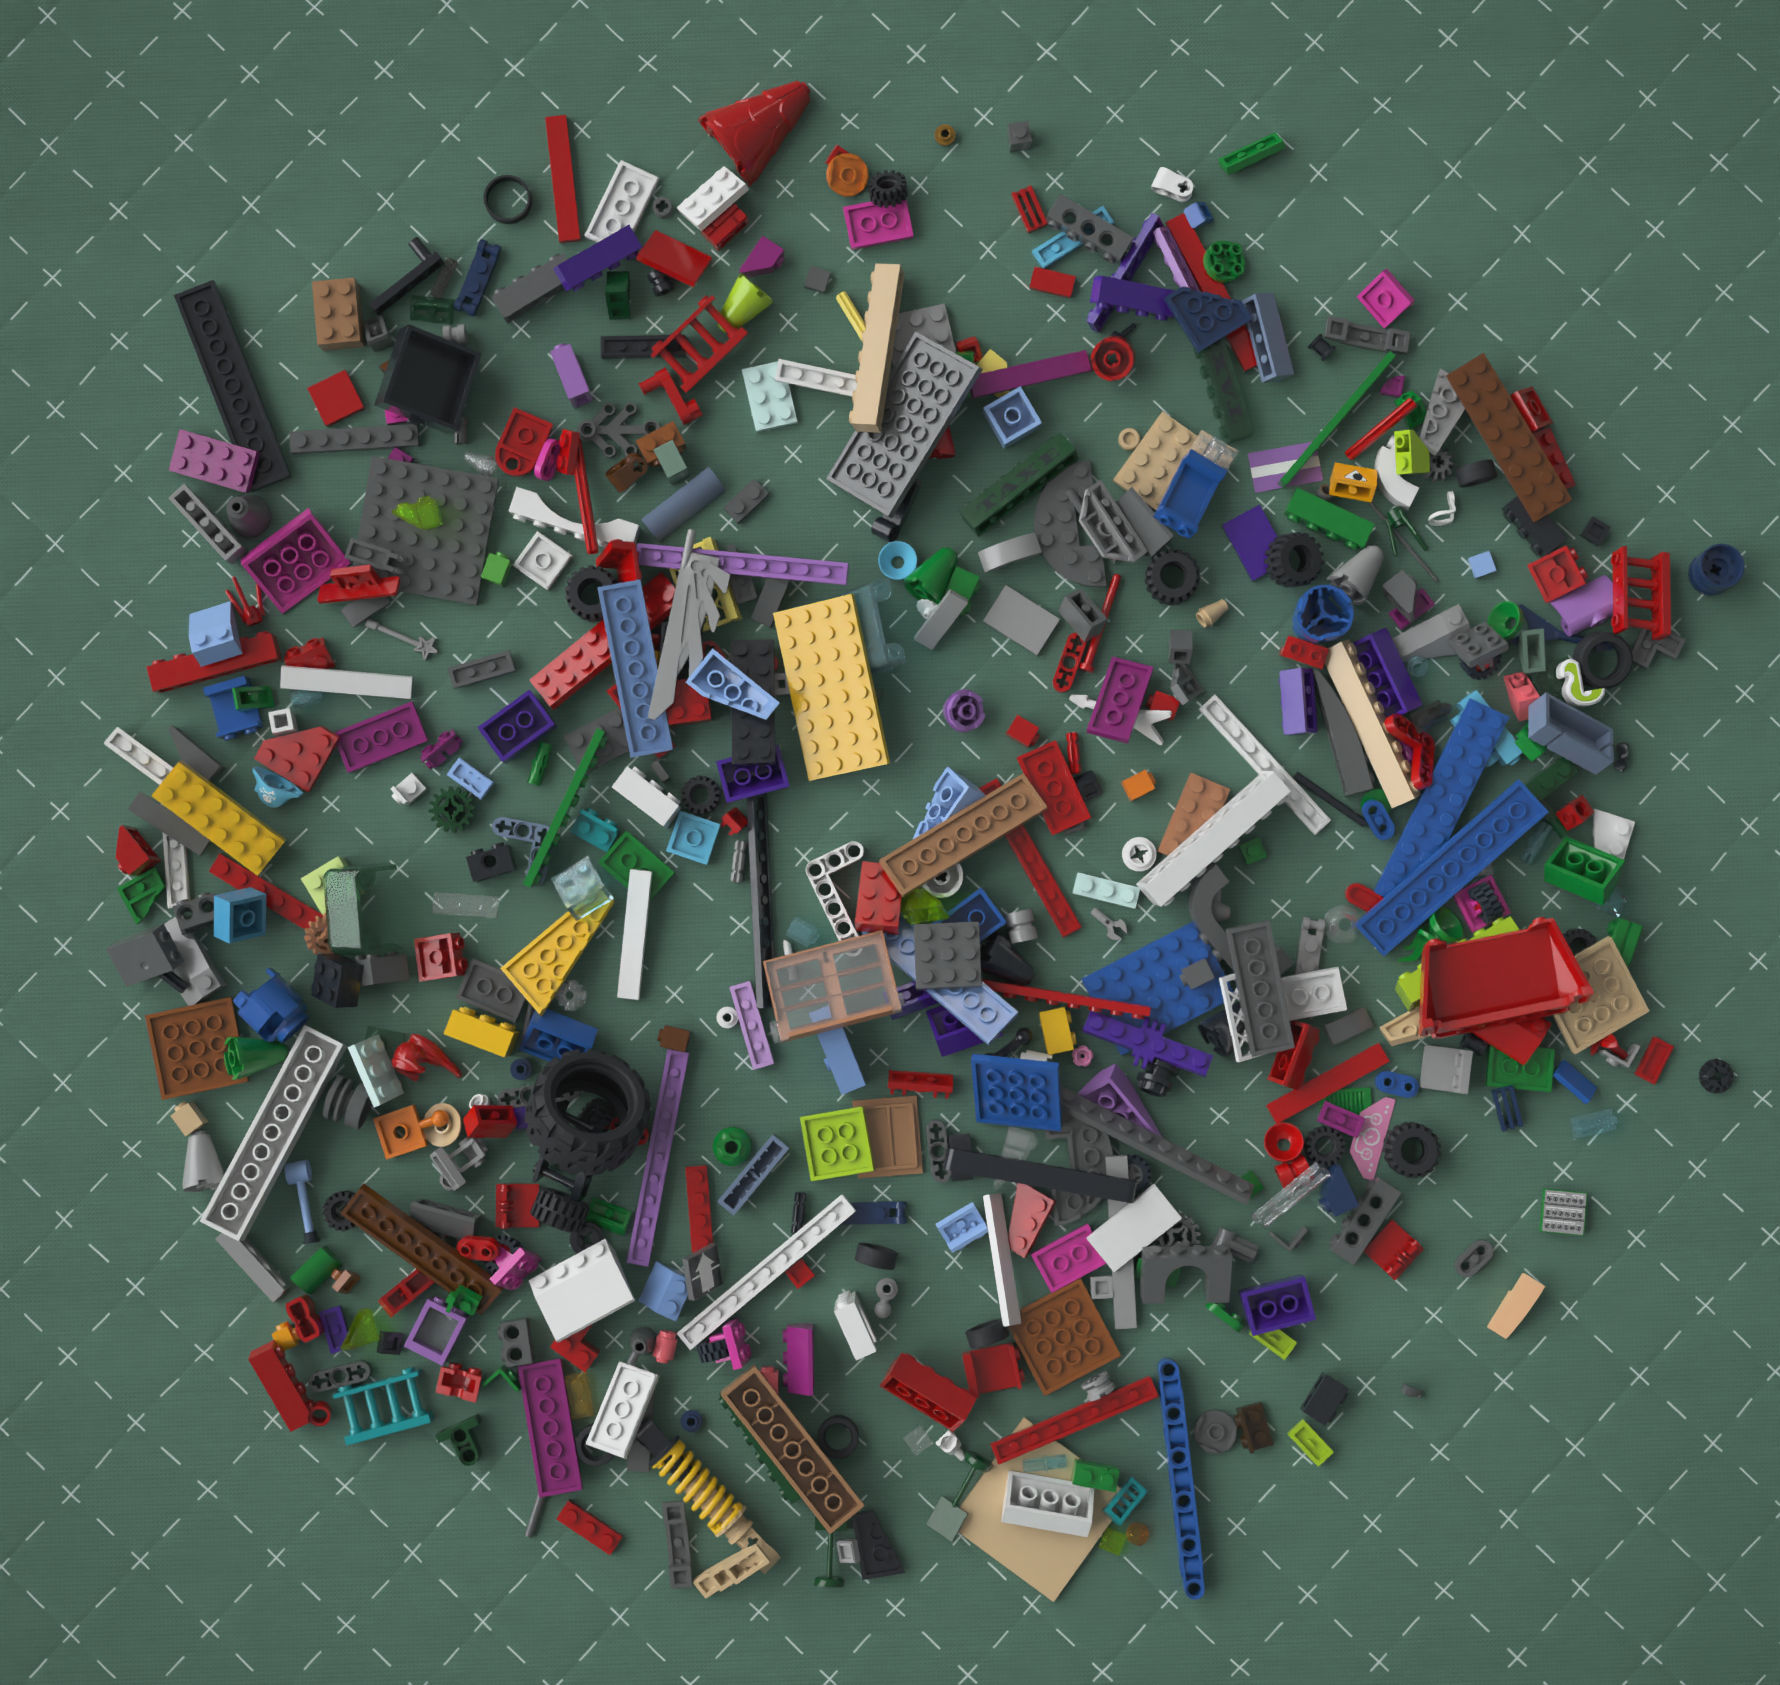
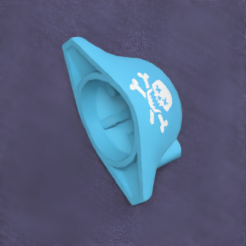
(273, 788)

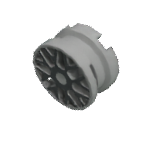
(1098, 1386)

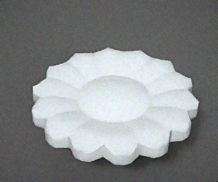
(926, 607)

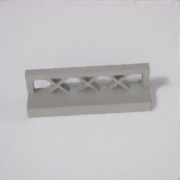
(255, 1266)

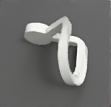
(1452, 509)

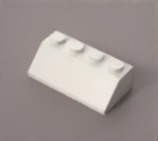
(1047, 1504)

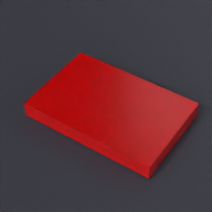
(674, 258)

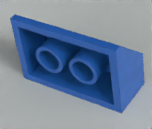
(555, 1035)

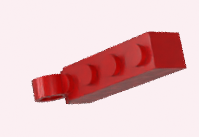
(285, 1389)

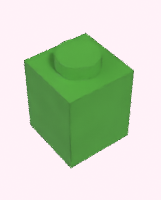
(497, 569)

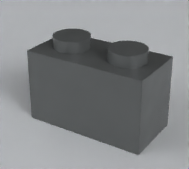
(1082, 615)

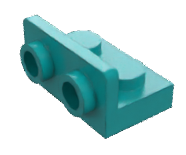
(595, 830)

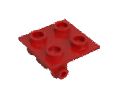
(515, 1204)
(1393, 1249)

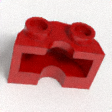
(459, 1381)

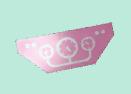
(1369, 1144)

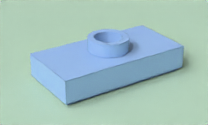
(470, 778)

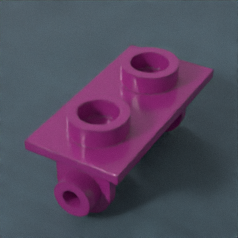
(446, 742)

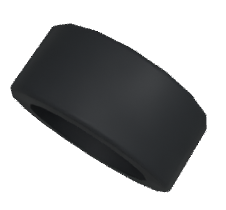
(876, 1256)
(986, 1334)
(830, 1452)
(582, 1453)

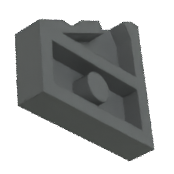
(1184, 684)

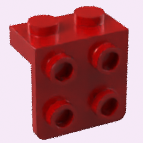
(622, 557)

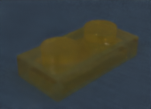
(579, 1395)

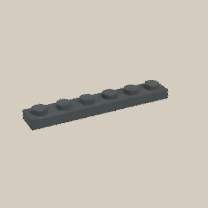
(354, 439)

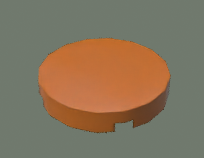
(847, 174)

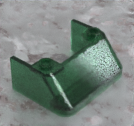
(344, 910)

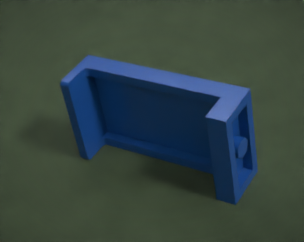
(1189, 493)

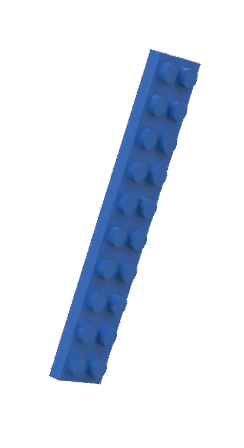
(1448, 794)
(1451, 867)

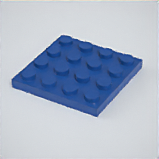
(1017, 1092)

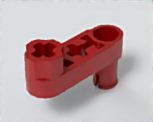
(687, 411)

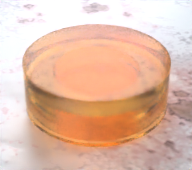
(1137, 1534)

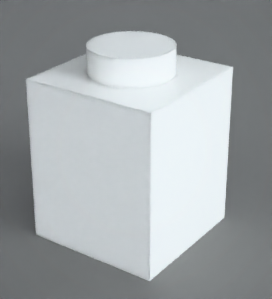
(283, 722)

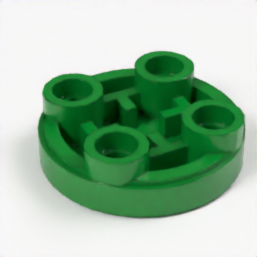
(1224, 261)

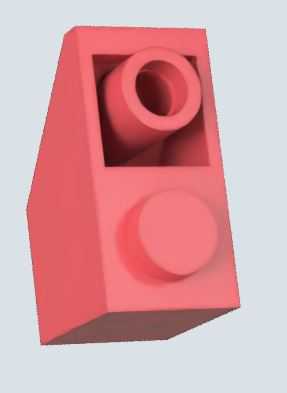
(1520, 693)

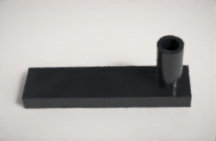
(429, 265)

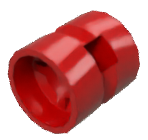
(1290, 1171)

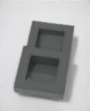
(362, 609)
(1348, 1026)

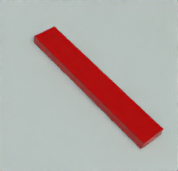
(562, 179)
(1327, 1083)

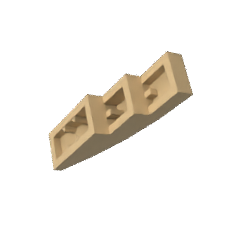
(731, 1570)

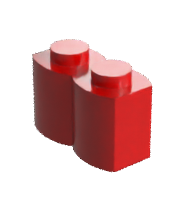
(303, 1314)

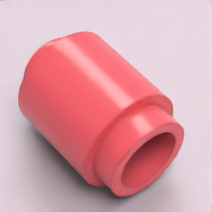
(665, 1346)

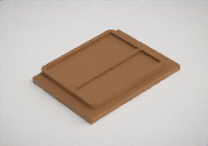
(893, 1135)

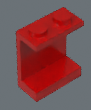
(992, 1368)

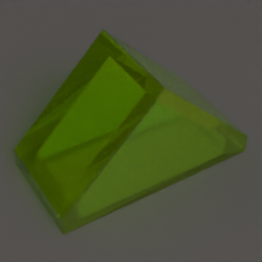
(362, 1331)

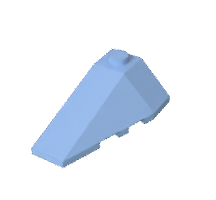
(726, 684)
(951, 796)

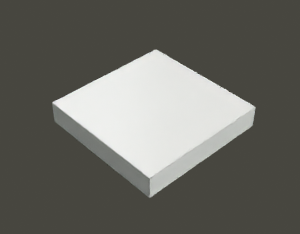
(542, 560)

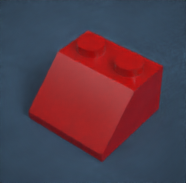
(134, 852)

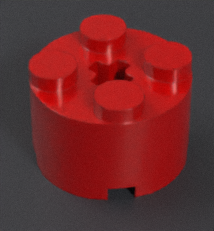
(1101, 361)

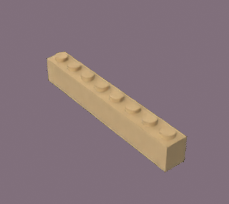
(877, 348)
(1369, 723)

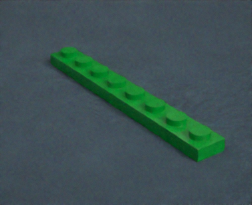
(570, 800)

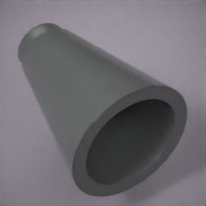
(647, 1338)

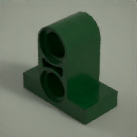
(618, 295)
(462, 1445)

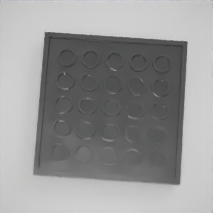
(443, 559)

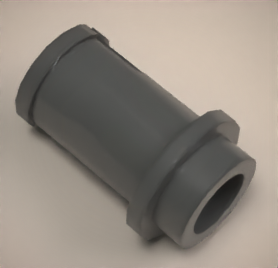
(460, 434)

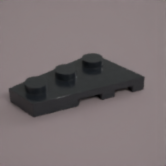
(874, 1547)

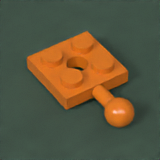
(410, 1121)

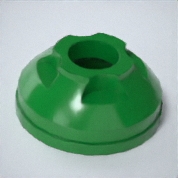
(1502, 615)
(1445, 925)
(732, 1134)

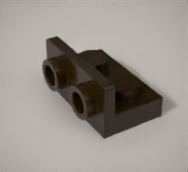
(1253, 1426)

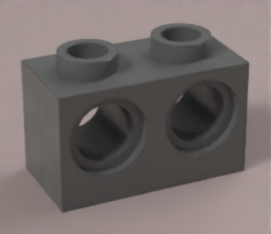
(200, 918)
(523, 1342)

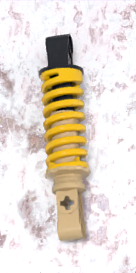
(724, 1516)

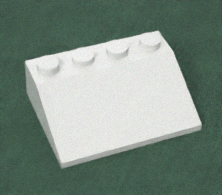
(581, 1290)

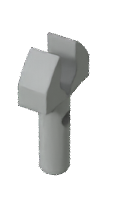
(1109, 924)

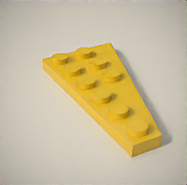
(550, 957)

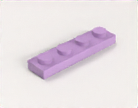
(751, 1025)

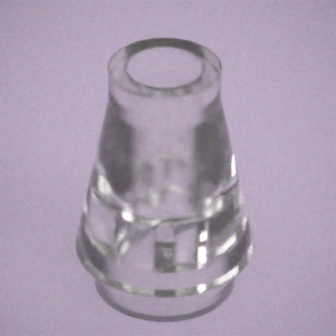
(482, 463)

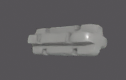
(738, 861)

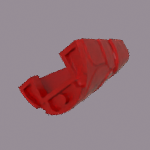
(757, 126)

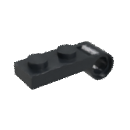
(889, 528)

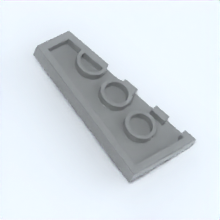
(1441, 414)

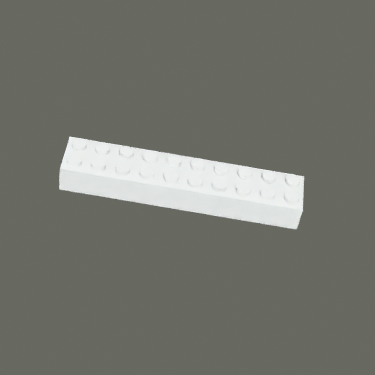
(273, 1133)

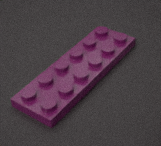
(550, 1427)

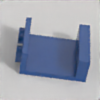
(228, 719)

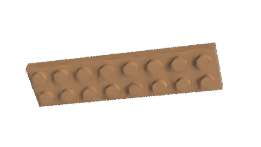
(962, 835)

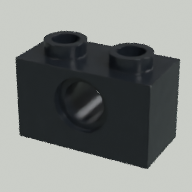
(504, 862)

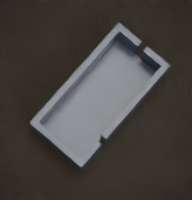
(1570, 733)

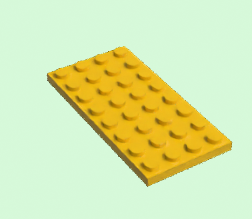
(831, 687)

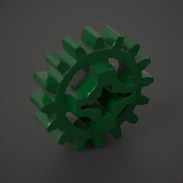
(443, 810)

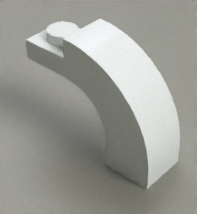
(1392, 485)

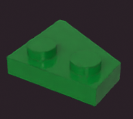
(142, 893)

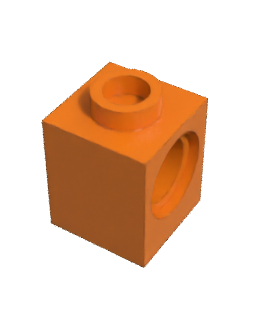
(1139, 785)

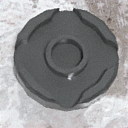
(1215, 1431)

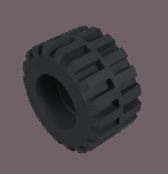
(1308, 554)
(1181, 561)
(576, 585)
(1429, 1155)
(558, 1211)

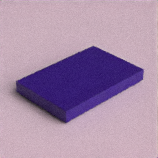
(1250, 538)

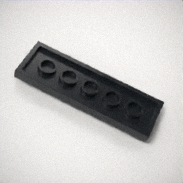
(752, 736)

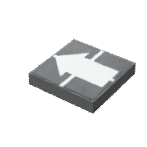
(702, 1271)

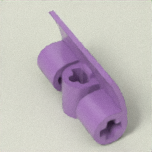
(1585, 606)

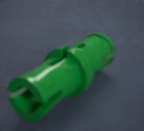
(539, 763)

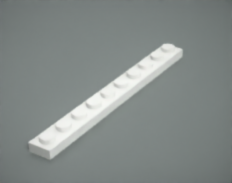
(766, 1271)

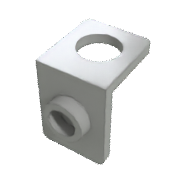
(1614, 1061)

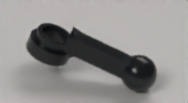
(1023, 1036)

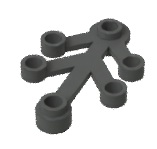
(614, 429)

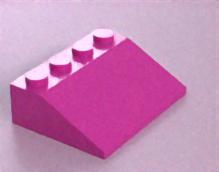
(294, 560)

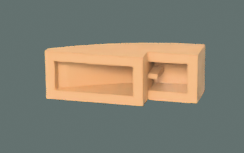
(1515, 1305)

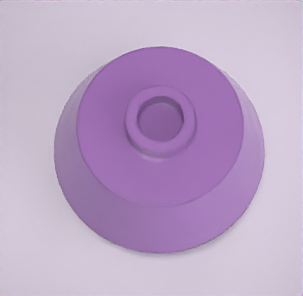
(964, 710)

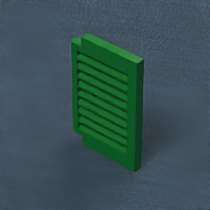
(1350, 1099)

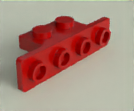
(357, 584)

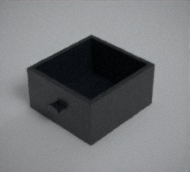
(427, 379)

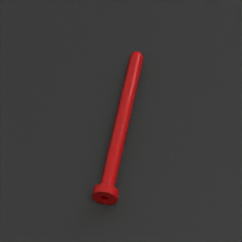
(1087, 665)

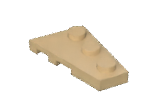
(1403, 1028)

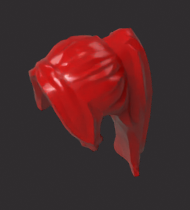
(417, 1051)

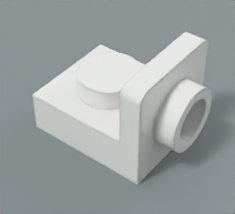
(408, 790)

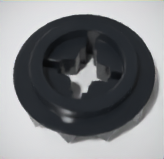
(1708, 1070)
(576, 1240)

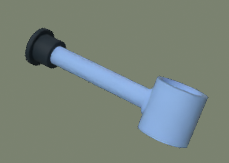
(298, 1174)

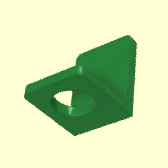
(510, 1377)

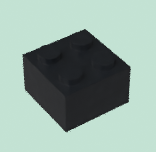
(337, 980)

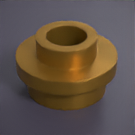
(945, 141)

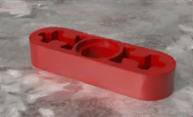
(1069, 679)

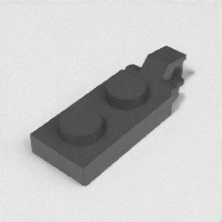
(742, 585)

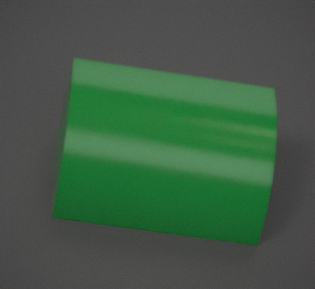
(316, 1270)

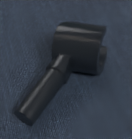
(1124, 333)

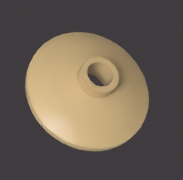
(440, 1135)

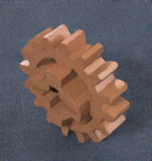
(317, 936)

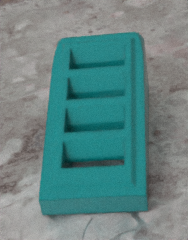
(1118, 1520)

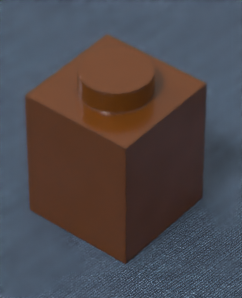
(674, 1038)

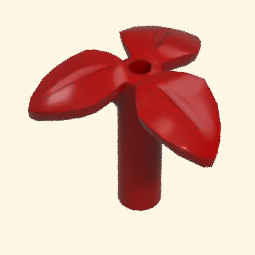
(1612, 1044)

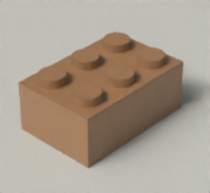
(338, 314)

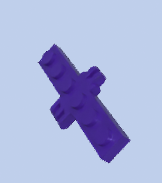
(1147, 1043)

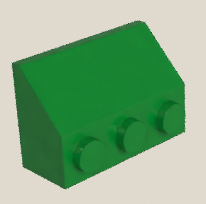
(1583, 870)

